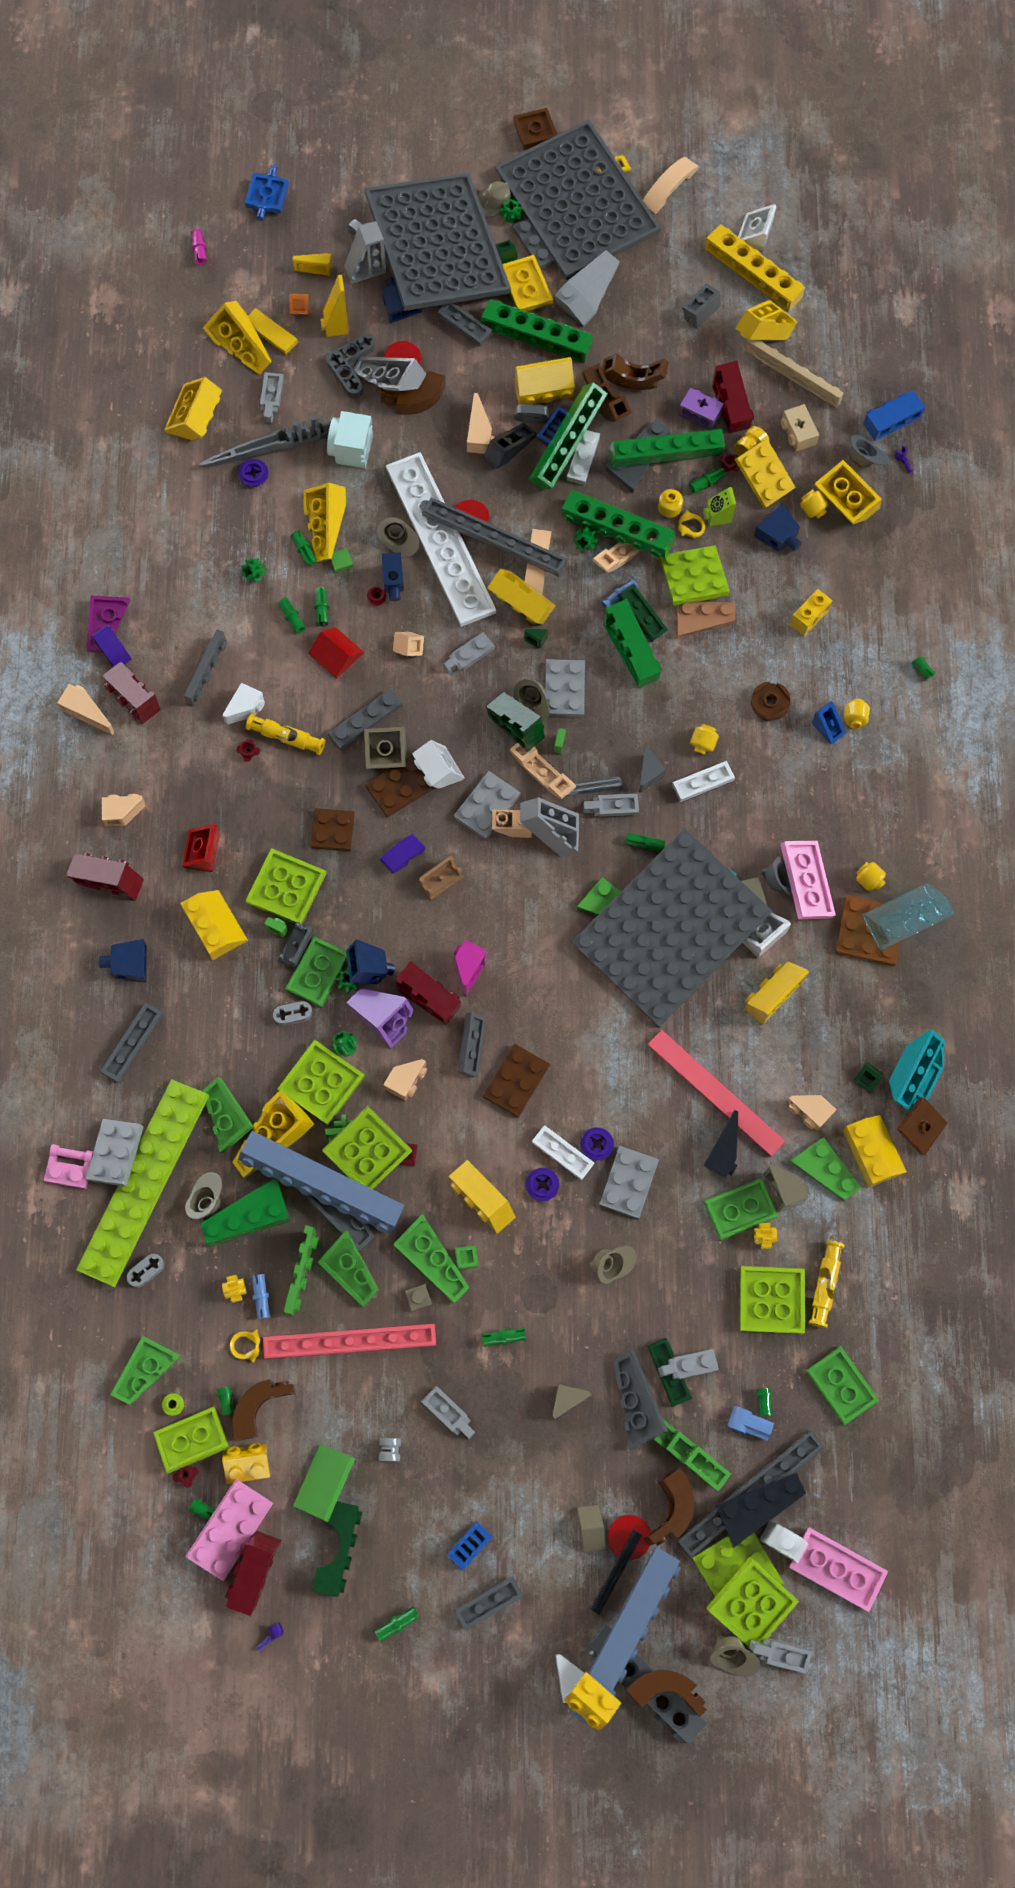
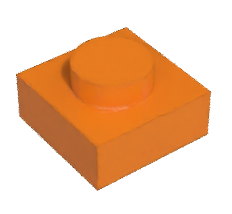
(299, 304)

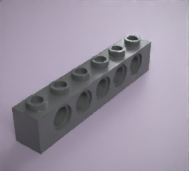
(692, 1723)

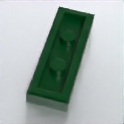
(645, 615)
(675, 1389)

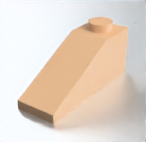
(479, 428)
(79, 704)

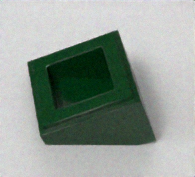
(507, 251)
(536, 636)
(868, 1077)

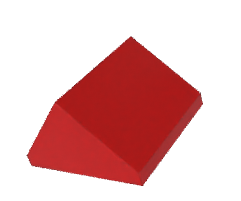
(334, 651)
(201, 848)

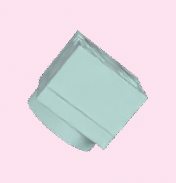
(350, 439)

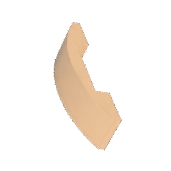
(668, 182)
(616, 556)
(534, 575)
(542, 771)

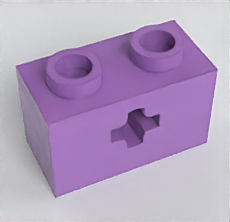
(701, 409)

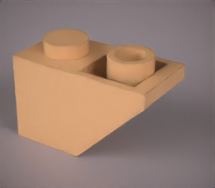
(121, 810)
(509, 823)
(404, 1077)
(812, 1108)

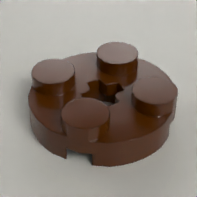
(768, 711)

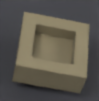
(418, 1298)

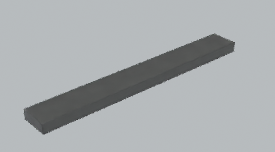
(494, 537)
(781, 1467)

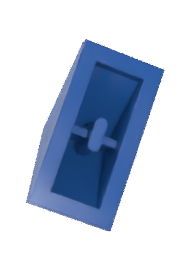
(829, 723)

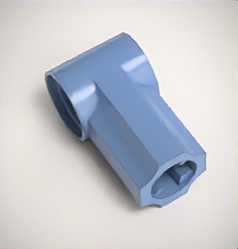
(744, 1422)

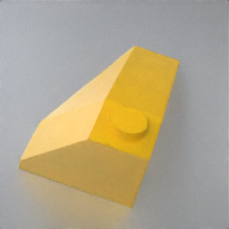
(335, 311)
(234, 331)
(325, 511)
(280, 1122)

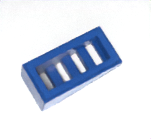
(558, 412)
(477, 1526)

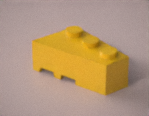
(766, 323)

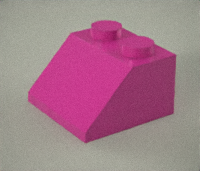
(468, 964)

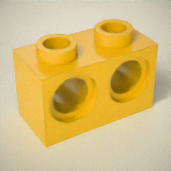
(811, 612)

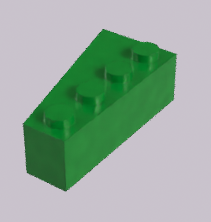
(631, 643)
(249, 1215)

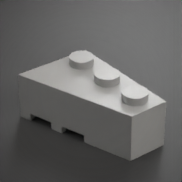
(366, 254)
(551, 824)

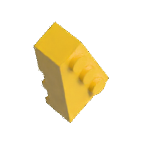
(521, 596)
(482, 1196)

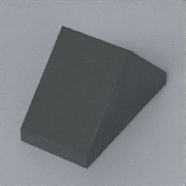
(651, 770)

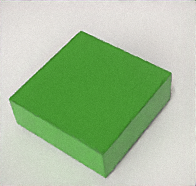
(341, 560)
(559, 741)
(466, 1257)

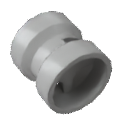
(389, 1444)

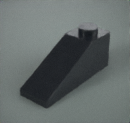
(508, 445)
(724, 1153)

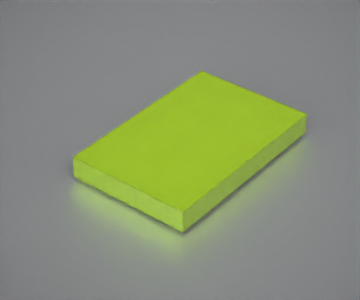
(191, 1440)

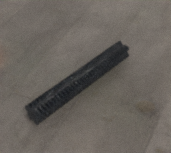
(616, 1572)

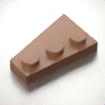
(703, 615)

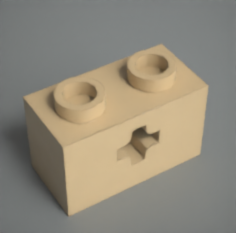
(799, 428)

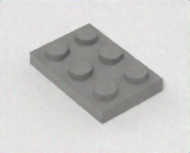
(565, 687)
(488, 795)
(114, 1152)
(629, 1182)

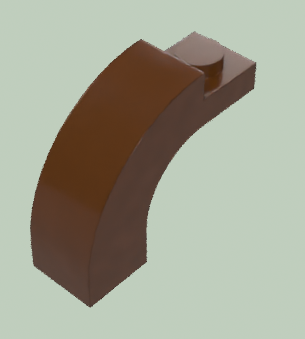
(632, 375)
(416, 400)
(613, 406)
(247, 1408)
(681, 1508)
(657, 1681)

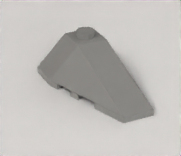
(586, 289)
(390, 373)

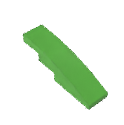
(693, 1457)

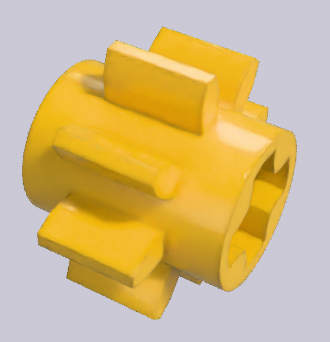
(765, 1235)
(234, 1288)

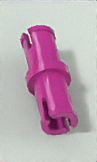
(198, 247)

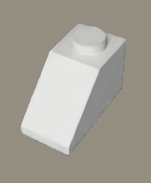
(244, 702)
(784, 1541)
(568, 1675)

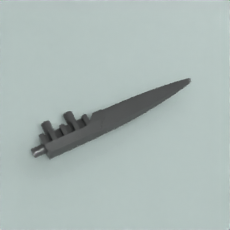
(278, 440)

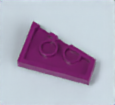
(104, 611)

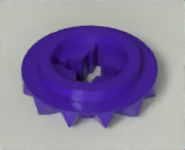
(245, 470)
(597, 1134)
(542, 1174)

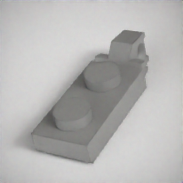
(271, 395)
(469, 653)
(613, 805)
(690, 1365)
(448, 1412)
(782, 1654)

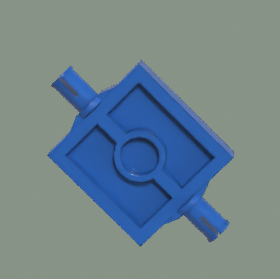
(267, 193)

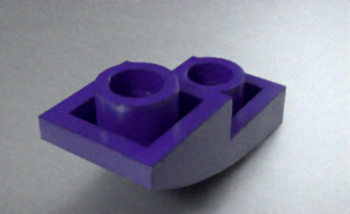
(111, 646)
(401, 853)

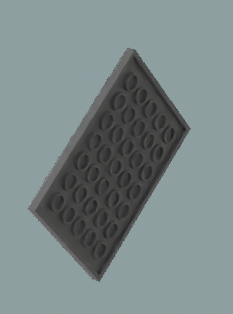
(574, 204)
(437, 241)
(672, 927)

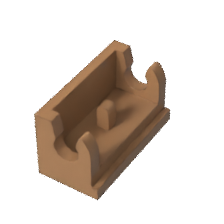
(440, 878)

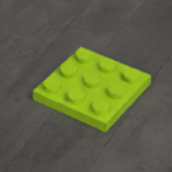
(694, 575)
(286, 886)
(321, 1082)
(367, 1149)
(772, 1300)
(721, 1561)
(752, 1603)

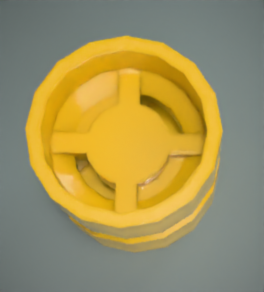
(752, 438)

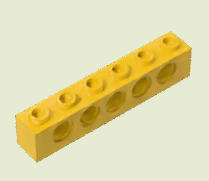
(754, 267)

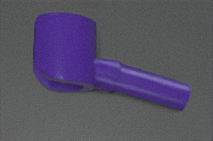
(902, 457)
(275, 1631)

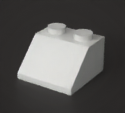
(437, 765)

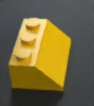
(544, 381)
(193, 409)
(849, 493)
(213, 923)
(775, 991)
(874, 1150)

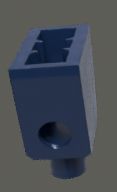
(393, 303)
(779, 530)
(393, 575)
(127, 961)
(367, 963)

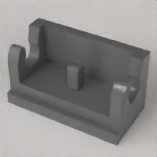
(702, 305)
(296, 945)

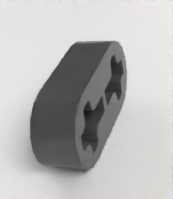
(532, 413)

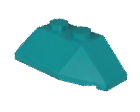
(918, 1069)

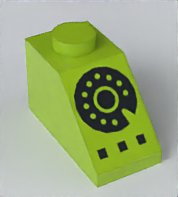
(720, 508)

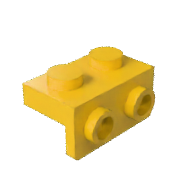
(246, 1463)
(592, 1702)

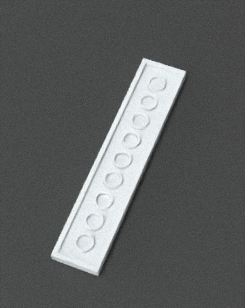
(441, 544)

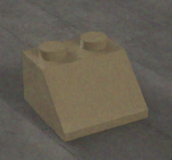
(385, 747)
(786, 1188)

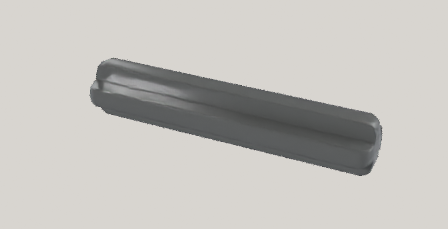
(596, 785)

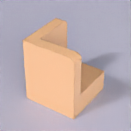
(408, 643)

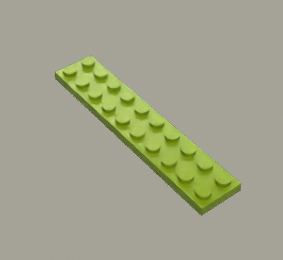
(151, 1169)

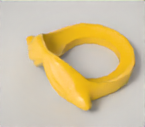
(686, 531)
(251, 1355)

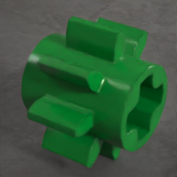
(511, 211)
(585, 539)
(253, 570)
(345, 985)
(344, 1044)

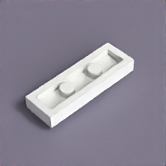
(583, 457)
(703, 781)
(562, 1152)

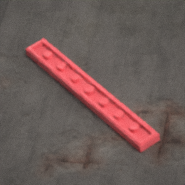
(715, 1092)
(349, 1341)

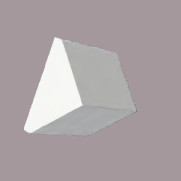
(757, 227)
(767, 934)

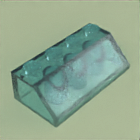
(907, 915)

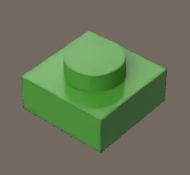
(276, 926)

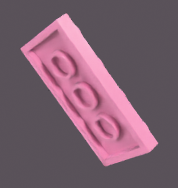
(807, 880)
(229, 1529)
(840, 1570)

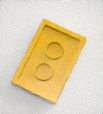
(527, 284)
(765, 473)

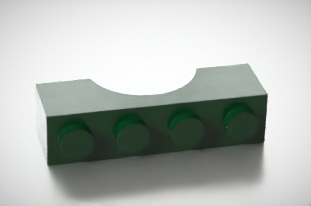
(329, 1578)

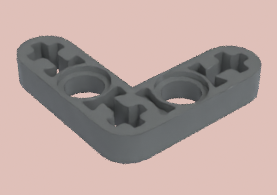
(345, 359)

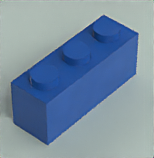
(893, 415)

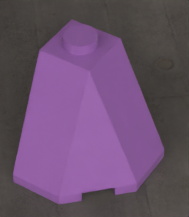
(382, 1014)

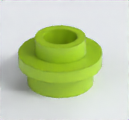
(179, 1407)

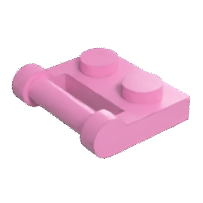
(65, 1173)

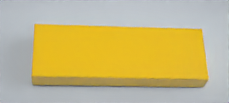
(272, 332)

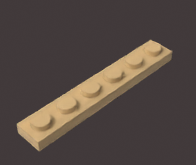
(794, 372)

